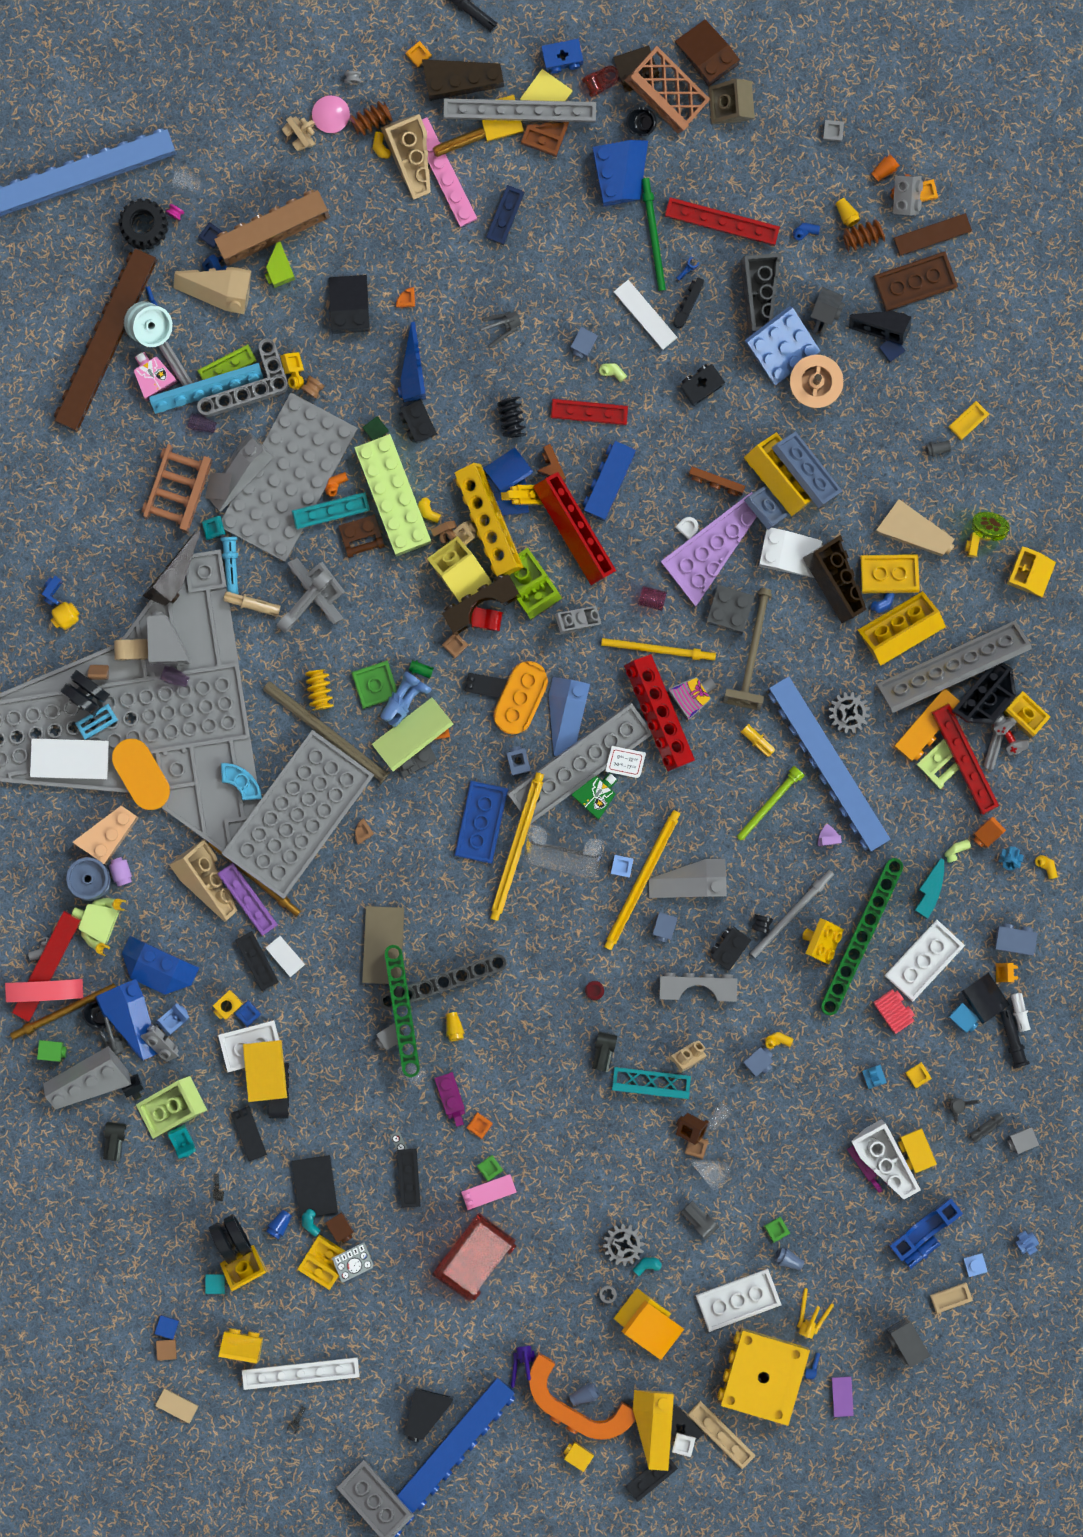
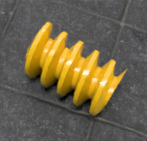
(319, 690)

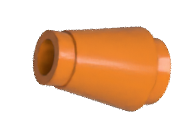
(885, 168)

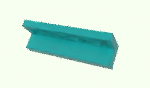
(651, 1090)

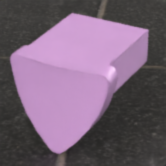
(828, 836)

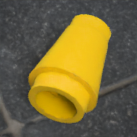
(847, 213)
(454, 1028)

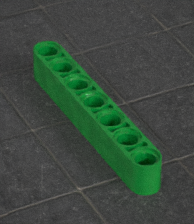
(396, 1002)

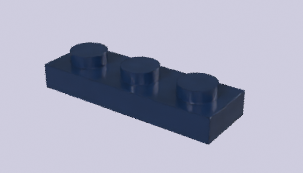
(505, 215)

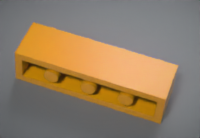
(924, 728)

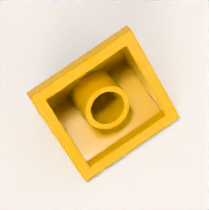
(1028, 714)
(243, 1269)

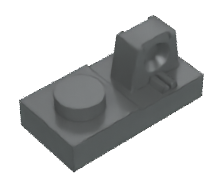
(418, 761)

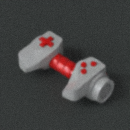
(1002, 727)

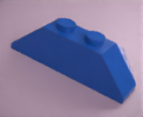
(157, 968)

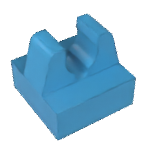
(874, 1076)

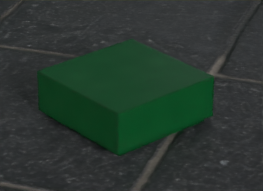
(375, 429)

